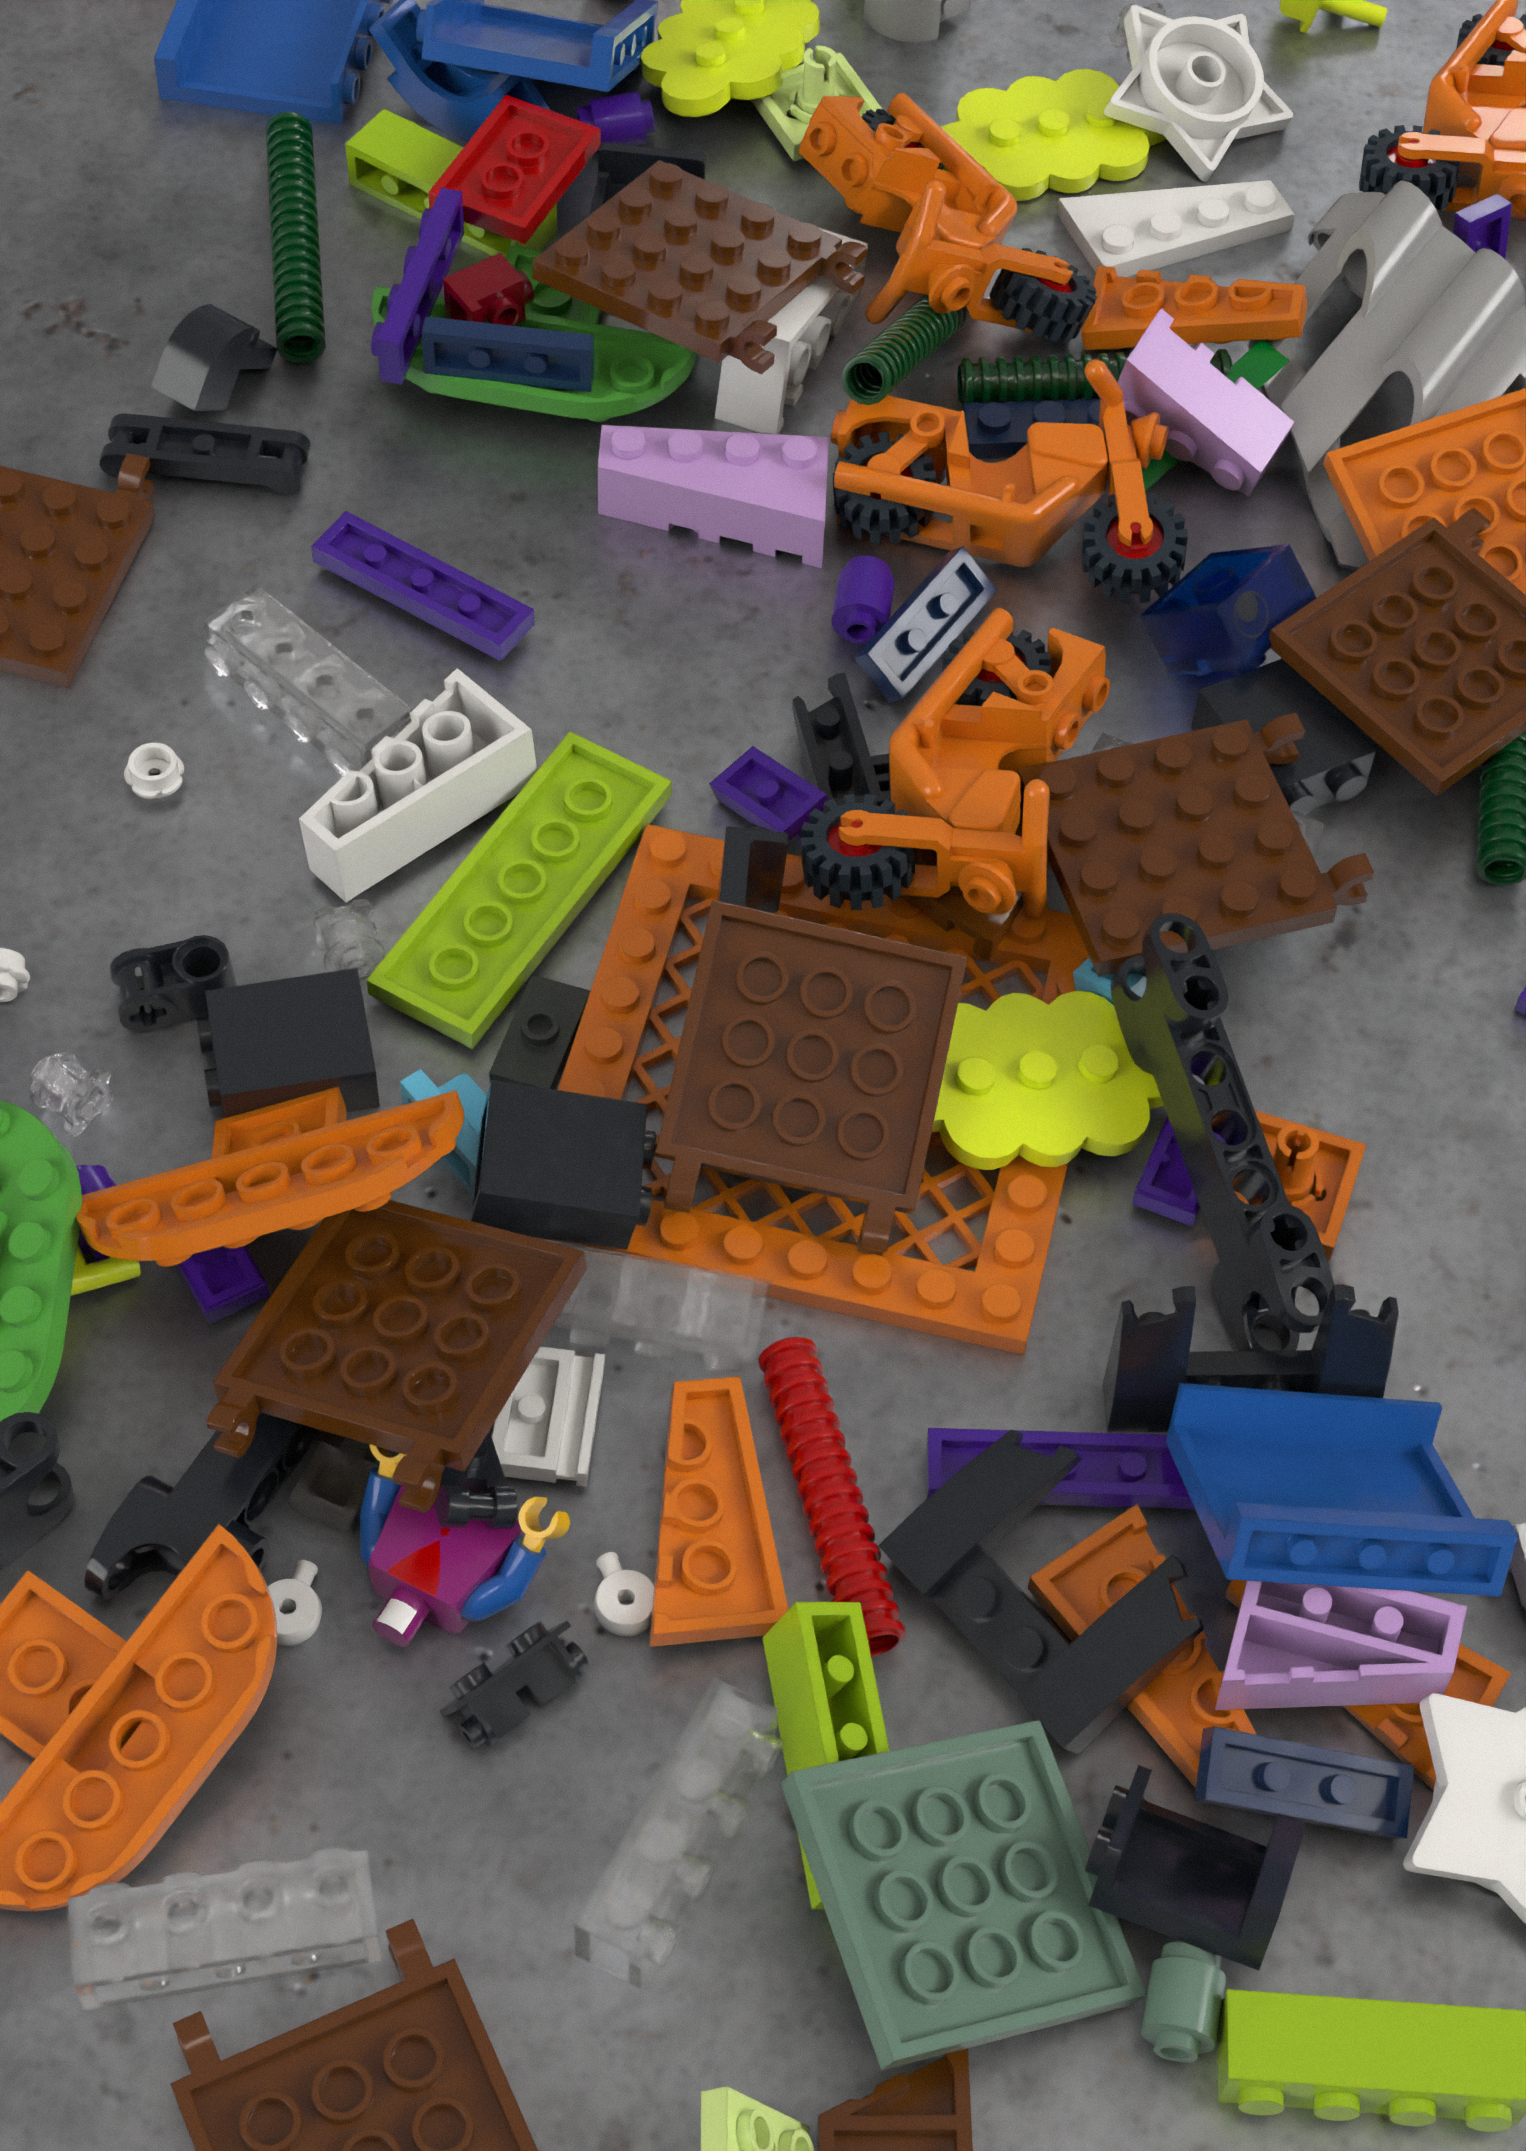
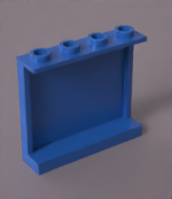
(536, 43)
(268, 55)
(1331, 1492)

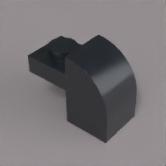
(206, 357)

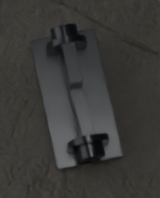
(490, 1697)

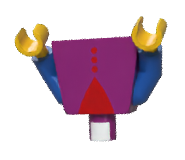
(442, 1571)

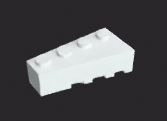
(801, 338)
(419, 788)

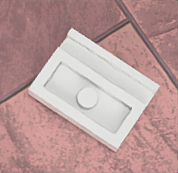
(551, 1418)

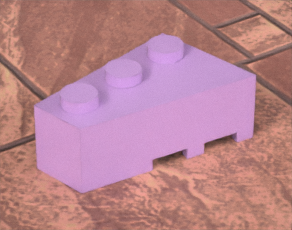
(1210, 419)
(1338, 1647)

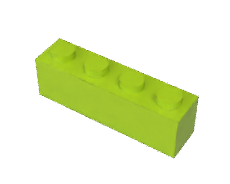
(404, 161)
(823, 1691)
(1372, 2059)

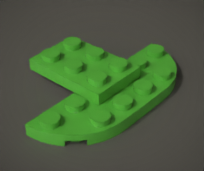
(629, 365)
(36, 1257)

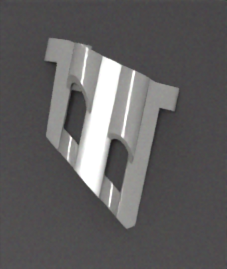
(1425, 310)

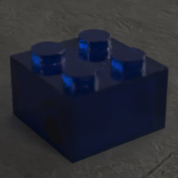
(1225, 610)

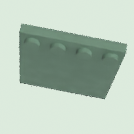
(960, 1892)

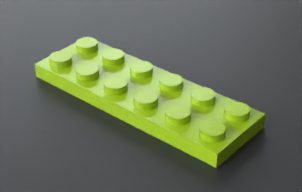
(519, 889)

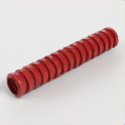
(829, 1487)

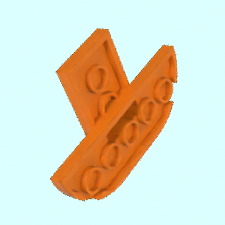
(272, 1174)
(120, 1723)

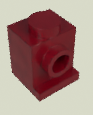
(488, 293)

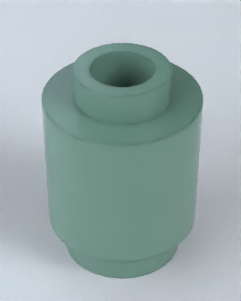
(1183, 2002)

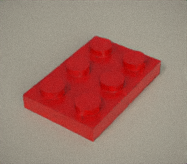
(518, 167)

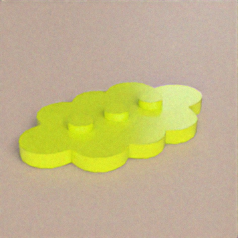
(727, 51)
(1050, 134)
(1041, 1083)

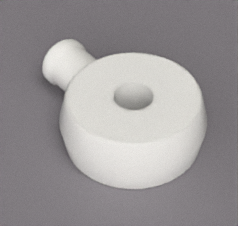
(618, 1587)
(297, 1596)

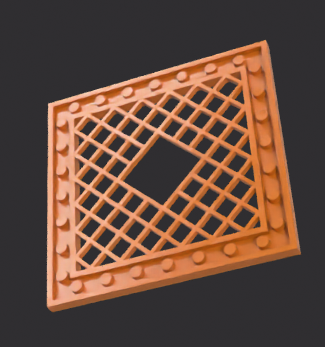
(923, 1295)

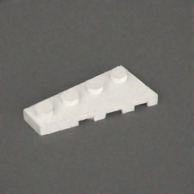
(1172, 224)

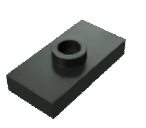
(540, 1034)

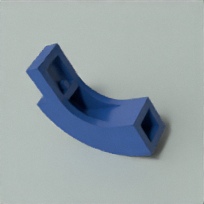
(443, 93)

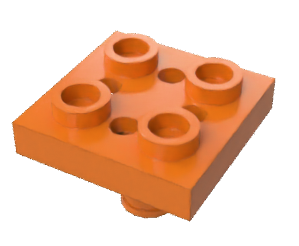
(1313, 1164)

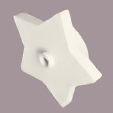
(1195, 85)
(1478, 1798)

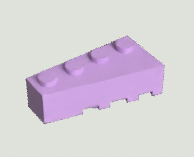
(719, 485)

